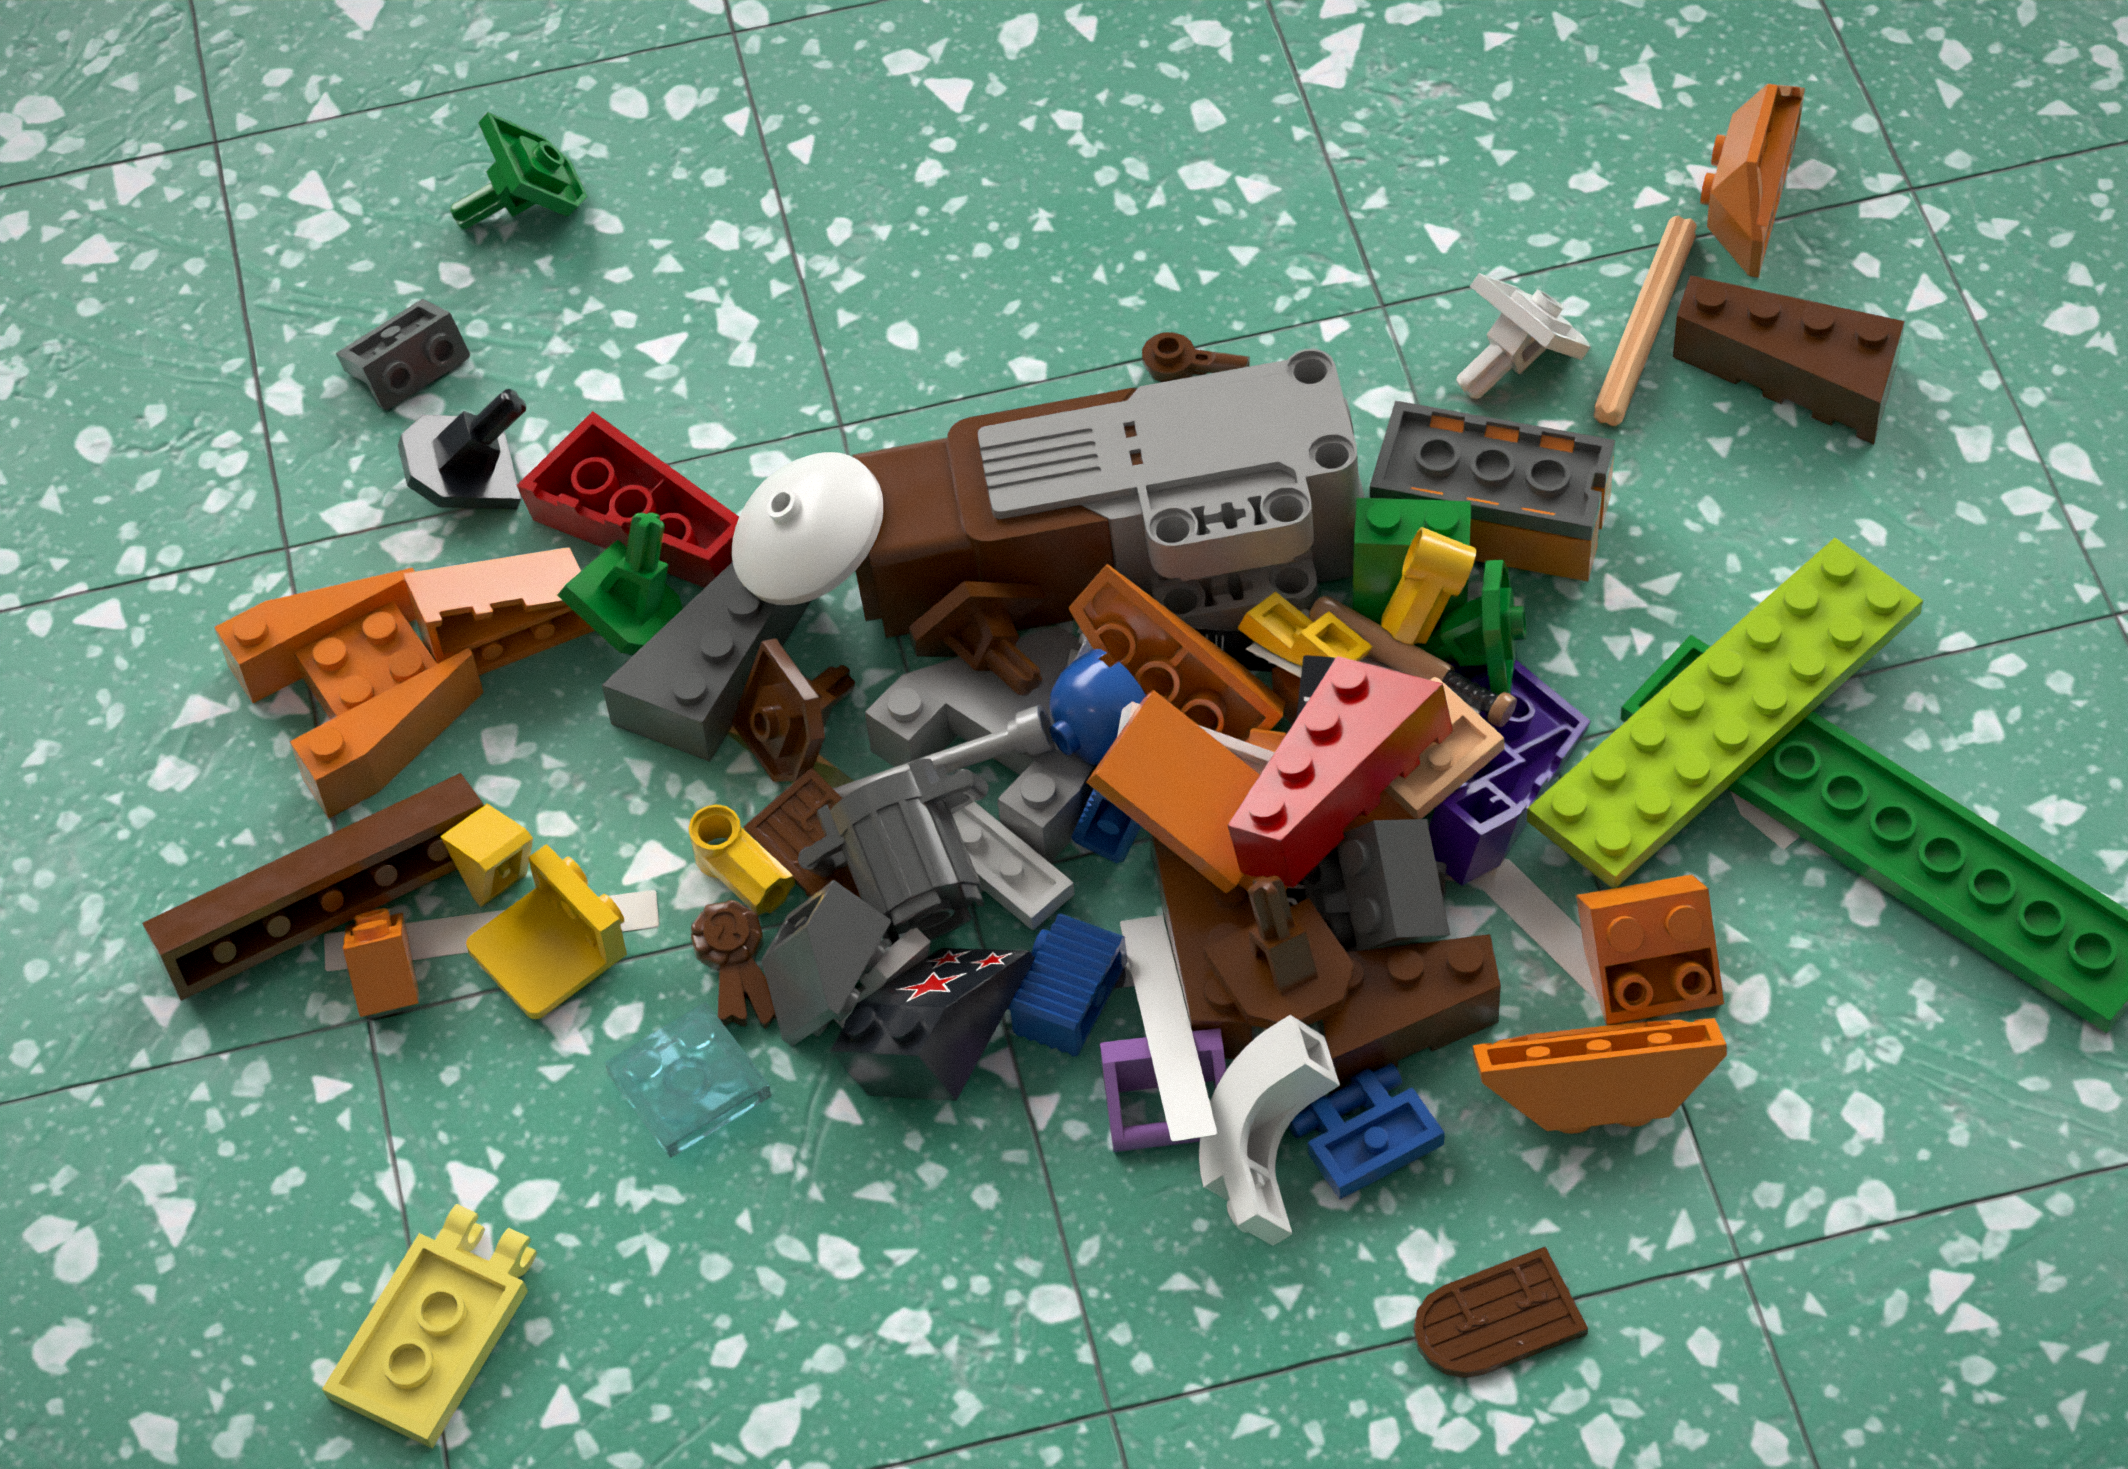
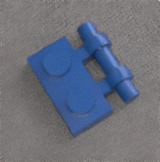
(1374, 1142)

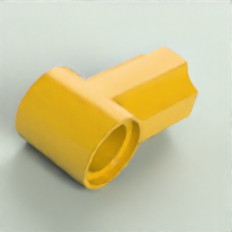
(1431, 574)
(738, 861)

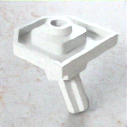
(1519, 335)

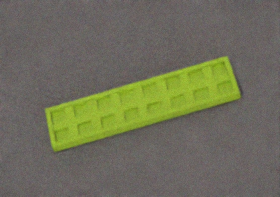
(1723, 712)

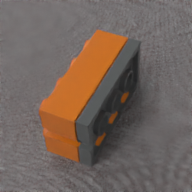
(1530, 487)

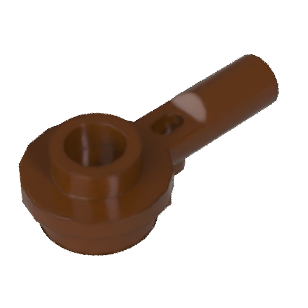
(1173, 357)

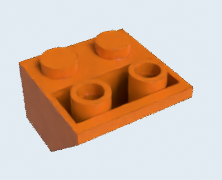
(1651, 948)

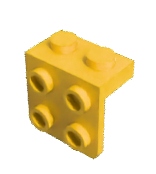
(550, 937)

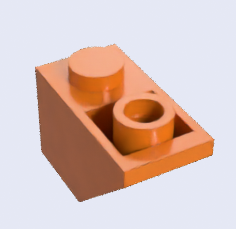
(380, 962)

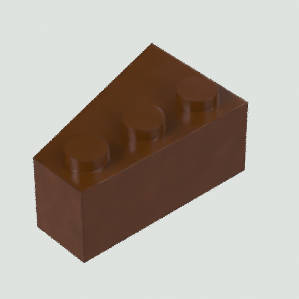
(1412, 1001)

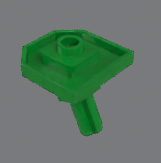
(524, 174)
(626, 589)
(1483, 630)

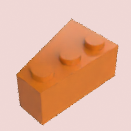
(496, 607)

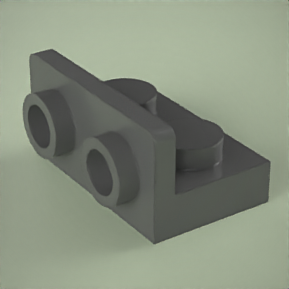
(405, 353)

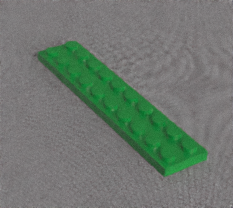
(1936, 858)

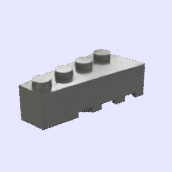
(695, 668)

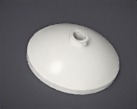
(807, 528)

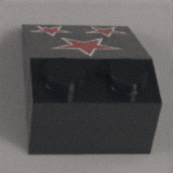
(930, 1023)

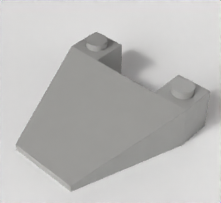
(951, 699)

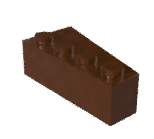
(1792, 350)

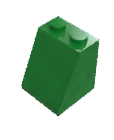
(1383, 539)

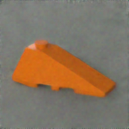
(1173, 658)

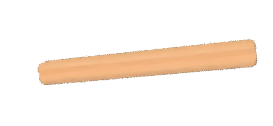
(1645, 321)

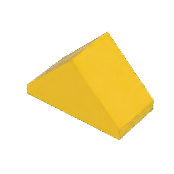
(489, 852)

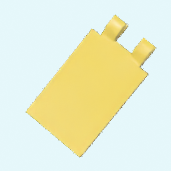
(432, 1329)

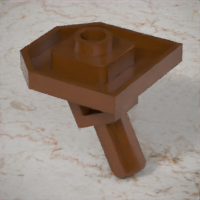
(980, 628)
(786, 713)
(1282, 961)

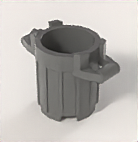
(904, 848)

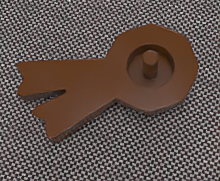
(728, 940)

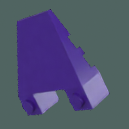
(1489, 811)

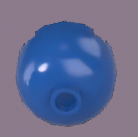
(1089, 705)

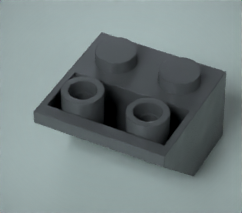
(1380, 887)
(820, 959)

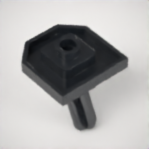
(464, 456)

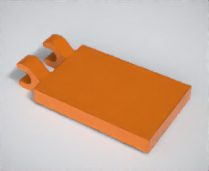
(1178, 787)

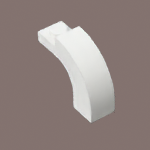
(1251, 1110)

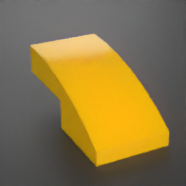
(1292, 634)

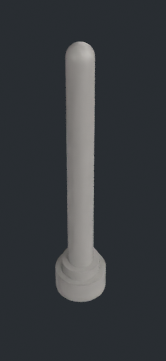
(1024, 734)

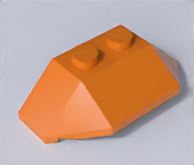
(1752, 173)
(1602, 1071)

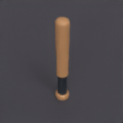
(1417, 662)

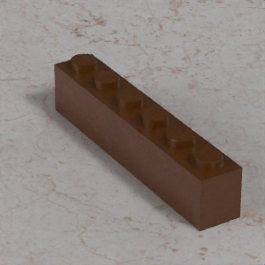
(310, 889)

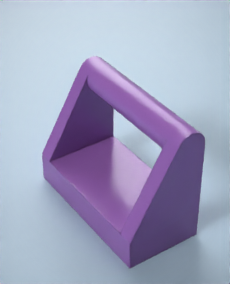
(1130, 1067)

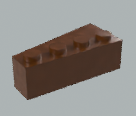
(1196, 917)

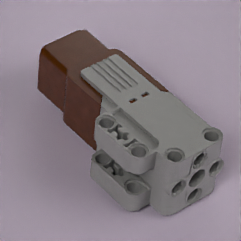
(1182, 486)

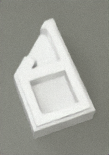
(895, 961)

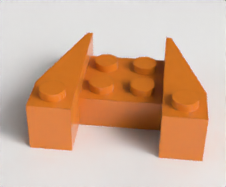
(365, 672)

